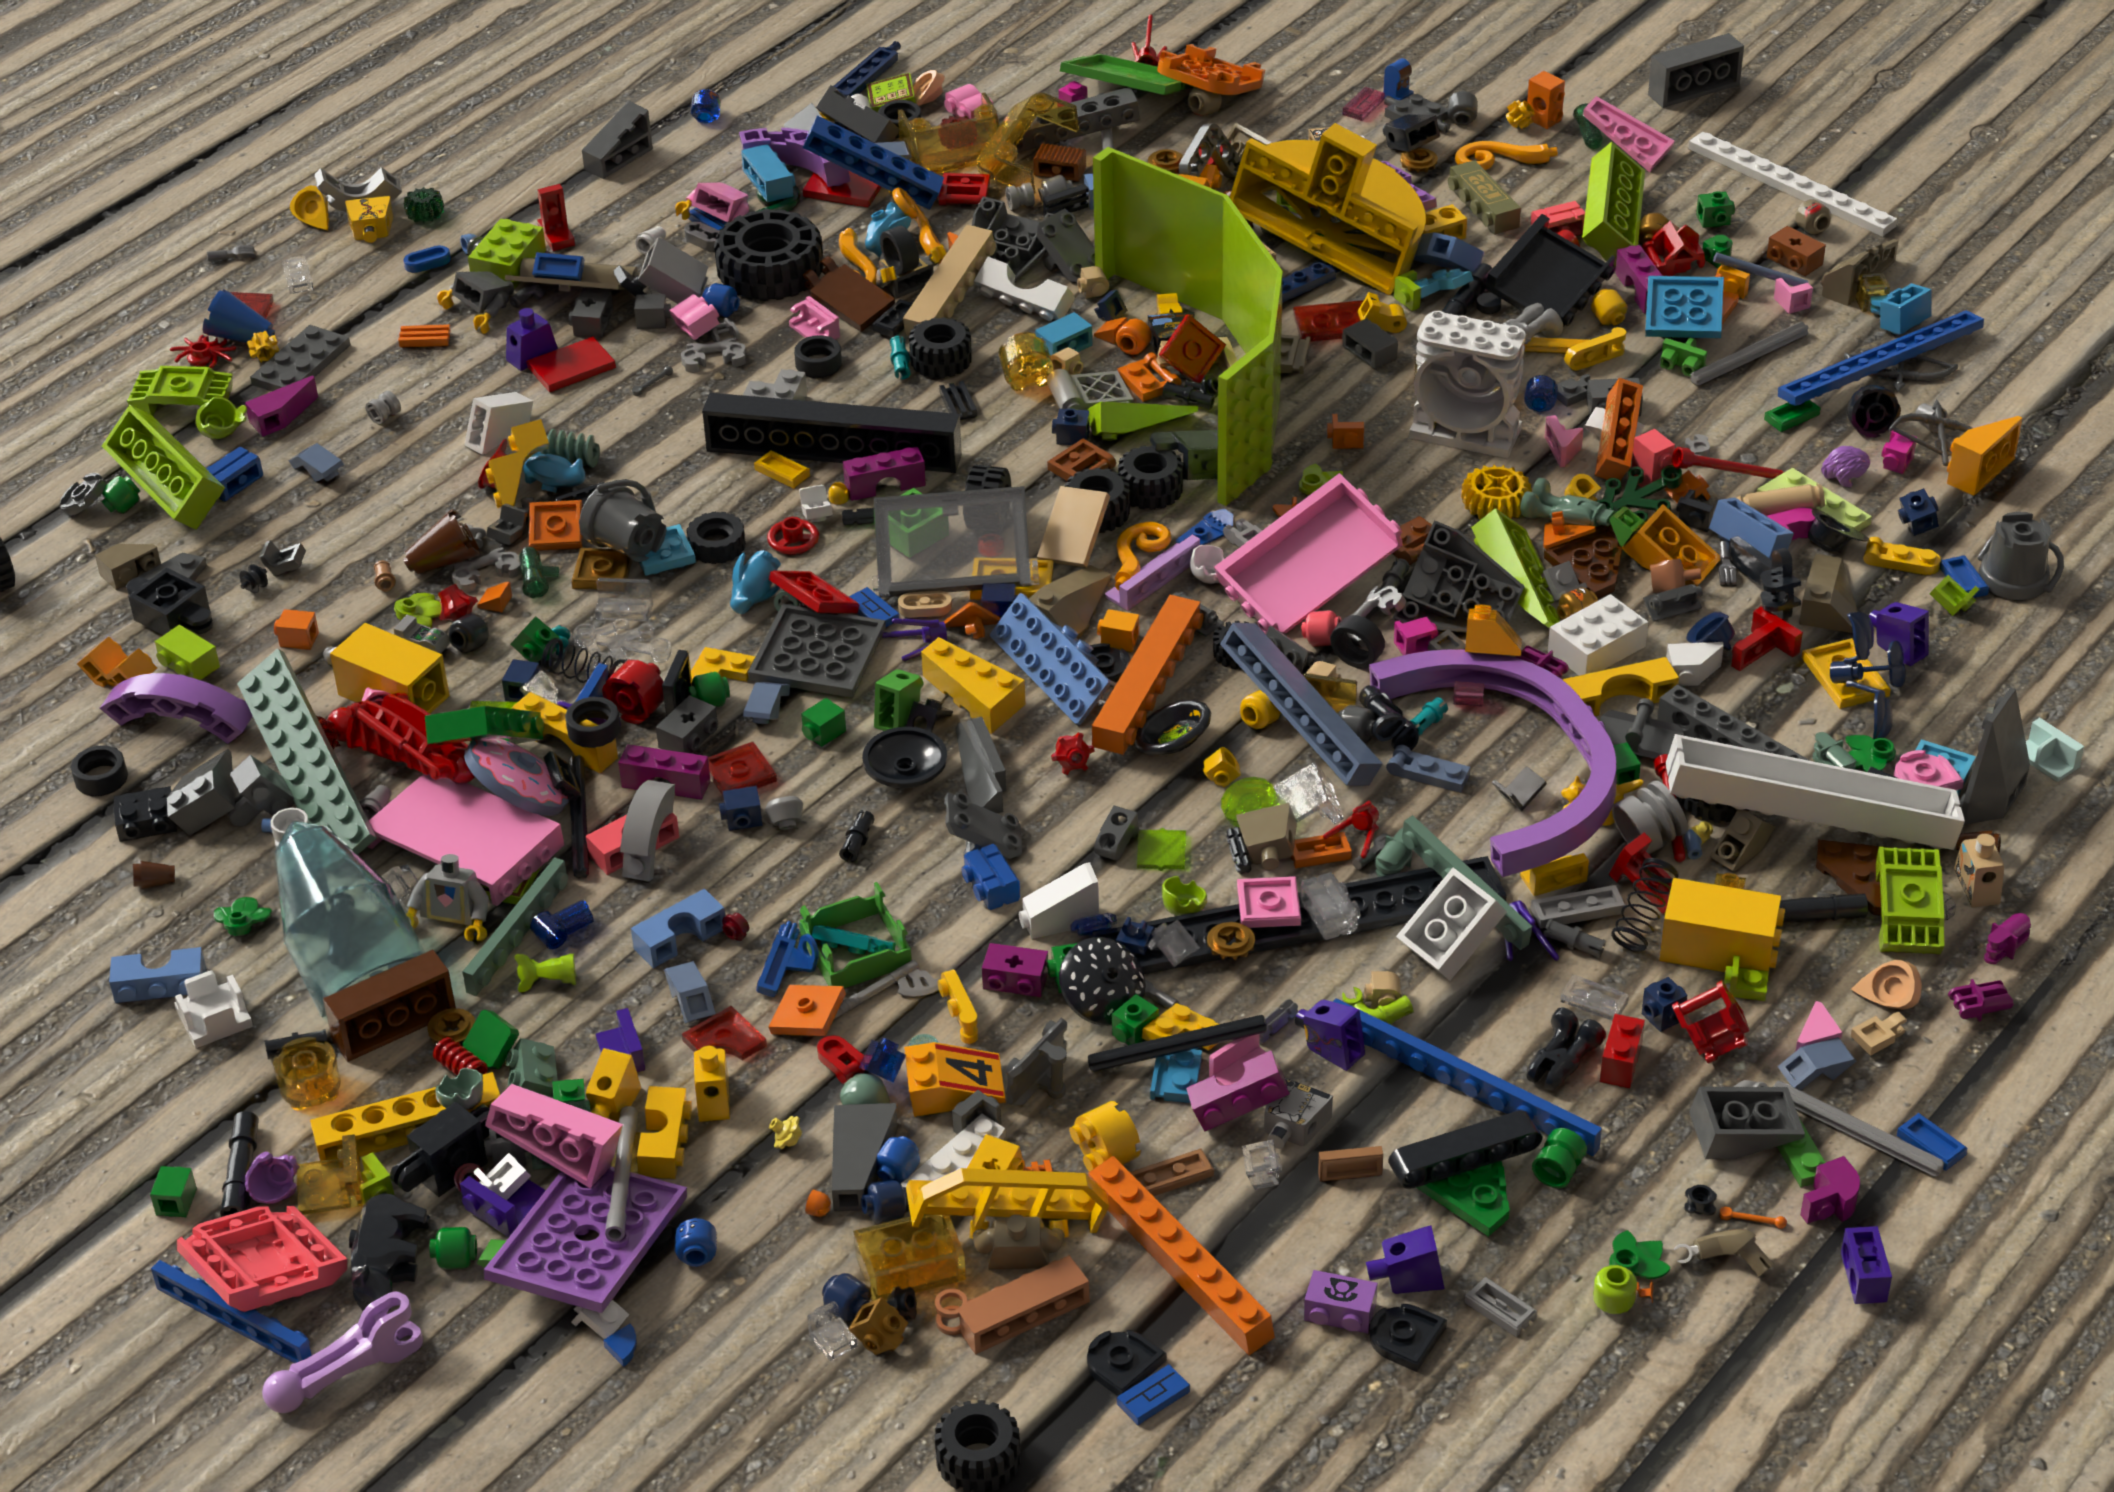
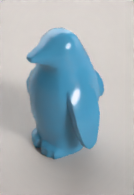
(882, 222)
(553, 471)
(752, 581)

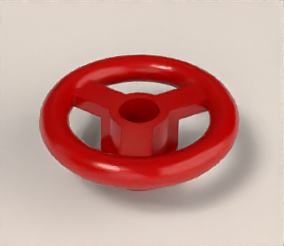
(793, 532)

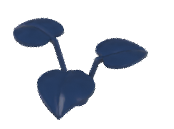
(1850, 671)

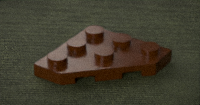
(1593, 559)
(1853, 869)

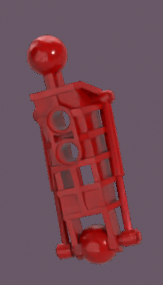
(399, 734)

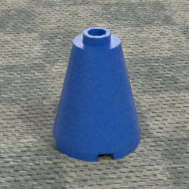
(234, 319)

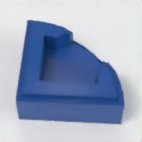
(622, 1344)

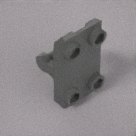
(1066, 245)
(1641, 732)
(981, 826)
(1037, 1066)

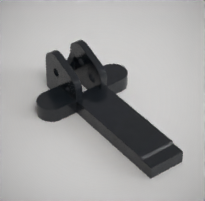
(1773, 576)

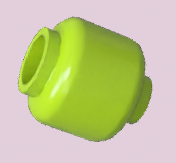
(1614, 1289)

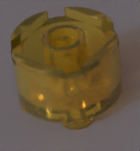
(1025, 361)
(307, 1073)

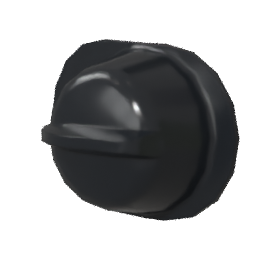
(1830, 533)

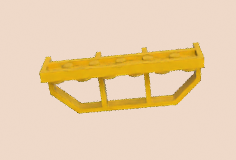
(1009, 1193)

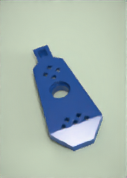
(1210, 527)

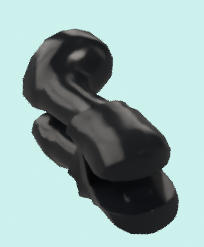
(1389, 719)
(1554, 1055)

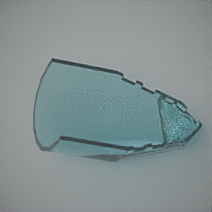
(336, 912)

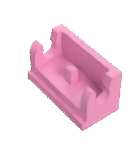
(814, 319)

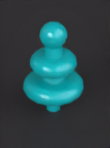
(564, 635)

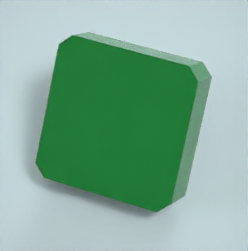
(491, 1038)

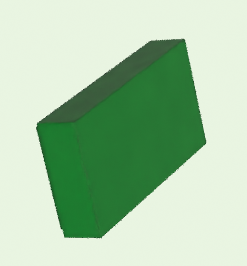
(1789, 415)

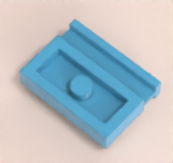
(1174, 1074)

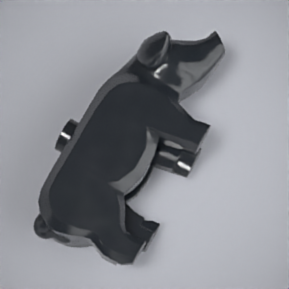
(378, 1247)

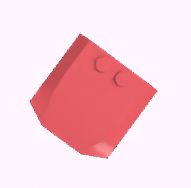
(262, 1256)

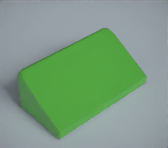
(1625, 525)

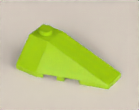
(1119, 418)

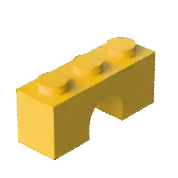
(661, 1151)

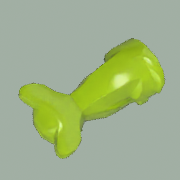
(551, 969)

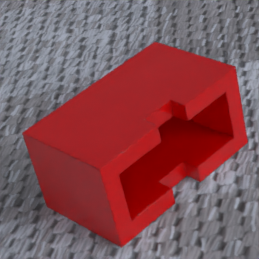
(1622, 1050)

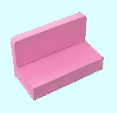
(1228, 1060)

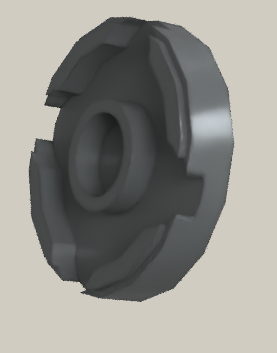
(82, 495)

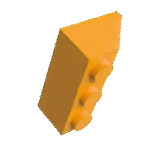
(1490, 633)

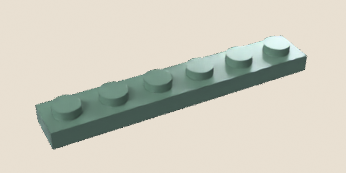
(1442, 860)
(514, 927)

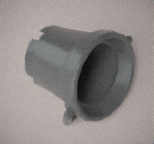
(621, 521)
(2017, 558)

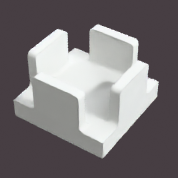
(212, 1009)

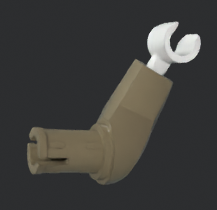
(1730, 1243)

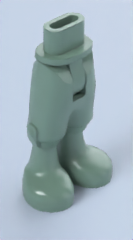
(1575, 509)

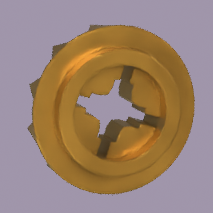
(1172, 157)
(1419, 160)
(1224, 934)
(450, 1018)

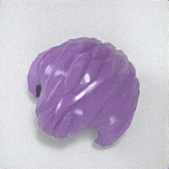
(1845, 464)
(271, 1178)

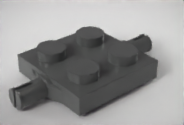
(1416, 105)

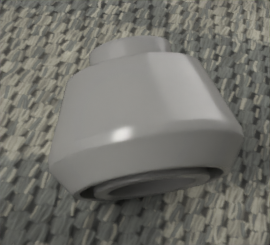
(785, 811)

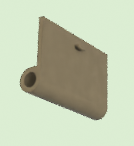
(593, 276)

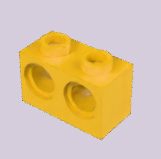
(1446, 221)

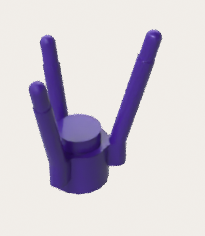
(929, 633)
(1521, 908)

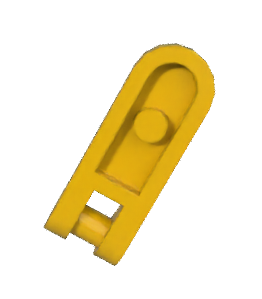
(1596, 350)
(1901, 557)
(959, 1005)

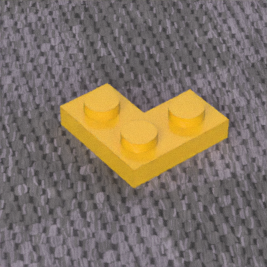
(726, 663)
(1176, 1021)

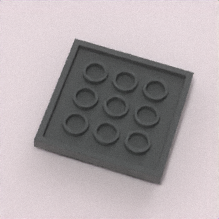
(817, 650)

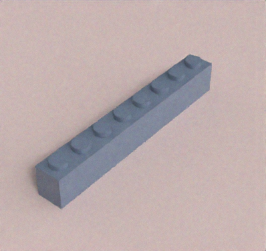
(1301, 704)

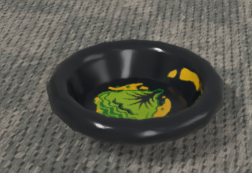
(1173, 727)

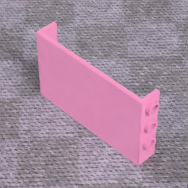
(1308, 555)
(479, 827)

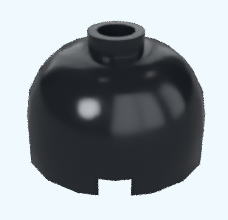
(1873, 410)

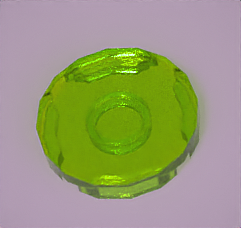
(1247, 796)

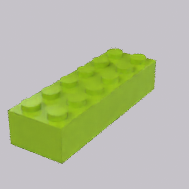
(1613, 202)
(163, 467)

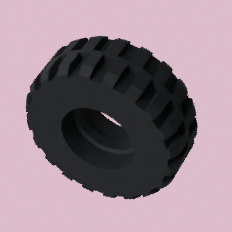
(768, 254)

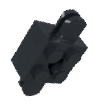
(169, 602)
(441, 1148)

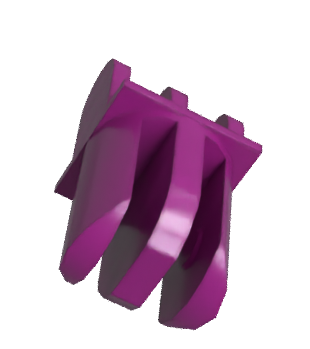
(1544, 660)
(2007, 938)
(1980, 999)

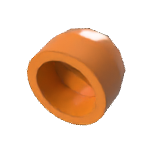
(818, 1204)

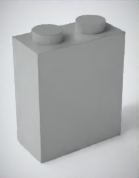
(673, 272)

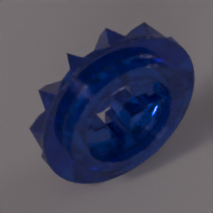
(1093, 923)

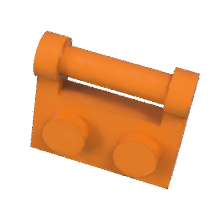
(1142, 381)

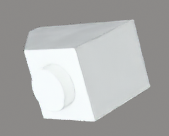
(1694, 661)

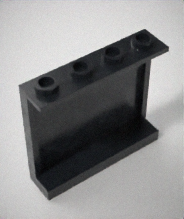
(1548, 272)

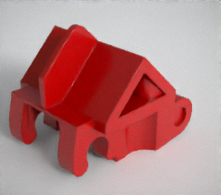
(1678, 248)
(1719, 1031)

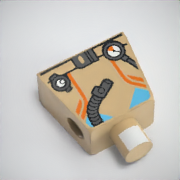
(1980, 871)

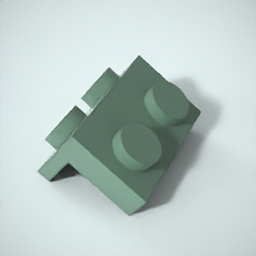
(532, 1066)

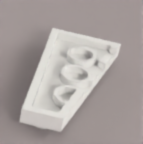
(958, 1151)

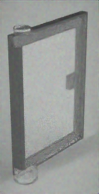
(952, 541)

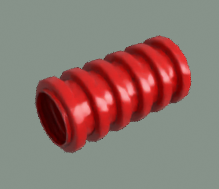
(456, 1057)

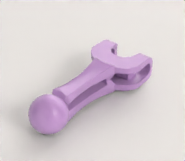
(364, 1344)

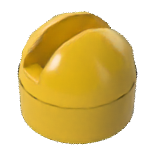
(838, 493)

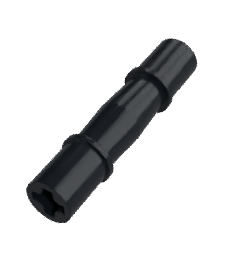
(1468, 293)
(1825, 907)
(242, 1146)

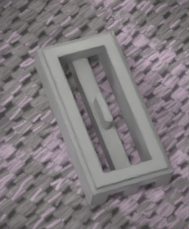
(1497, 1309)

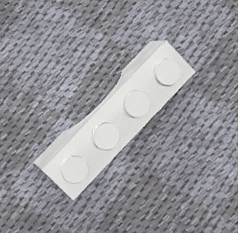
(1049, 299)

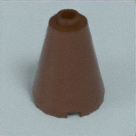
(442, 545)

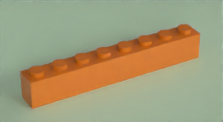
(1146, 675)
(1184, 1257)

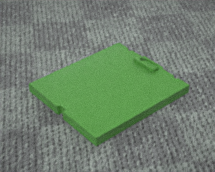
(1123, 73)

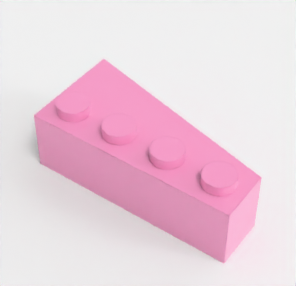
(556, 1132)

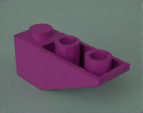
(280, 407)

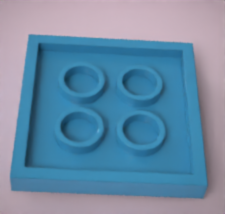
(1684, 307)

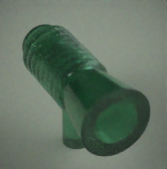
(1590, 133)
(533, 573)

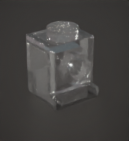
(1262, 1164)

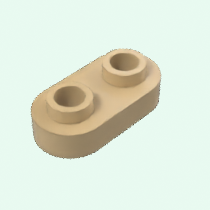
(925, 604)

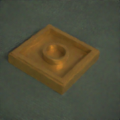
(599, 563)

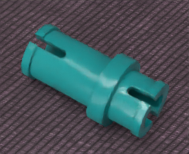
(1430, 714)

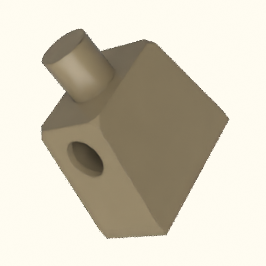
(1269, 834)

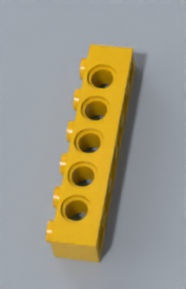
(386, 1122)

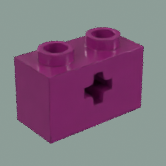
(1015, 970)

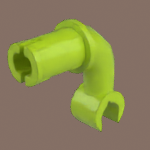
(1387, 1013)

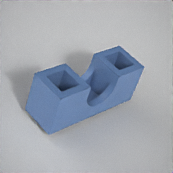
(695, 915)
(135, 982)

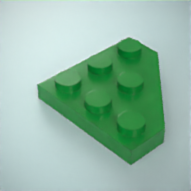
(1474, 1196)

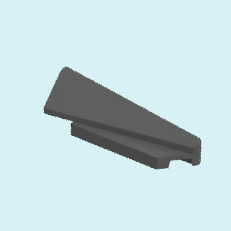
(981, 765)

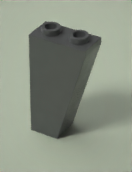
(857, 1139)

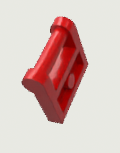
(963, 188)

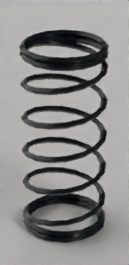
(561, 656)
(1666, 866)

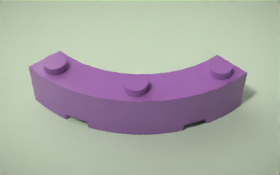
(789, 149)
(179, 697)

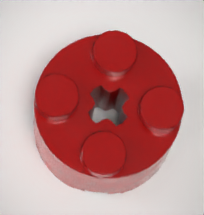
(635, 690)

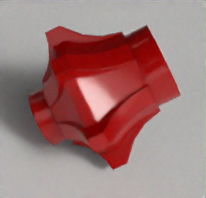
(455, 603)
(1072, 752)

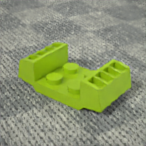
(178, 386)
(1910, 900)

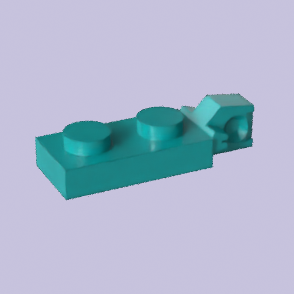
(856, 942)

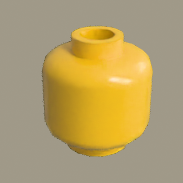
(1609, 307)
(1258, 710)

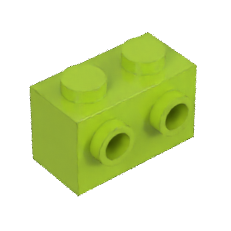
(187, 653)

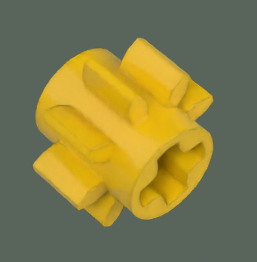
(1520, 114)
(263, 346)

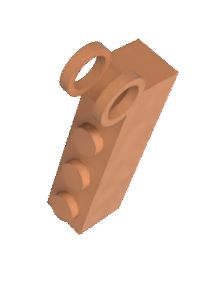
(1016, 1305)

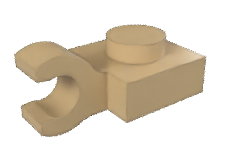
(1877, 1034)

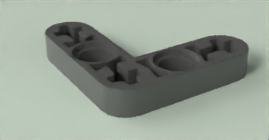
(1210, 139)

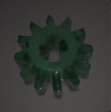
(423, 205)

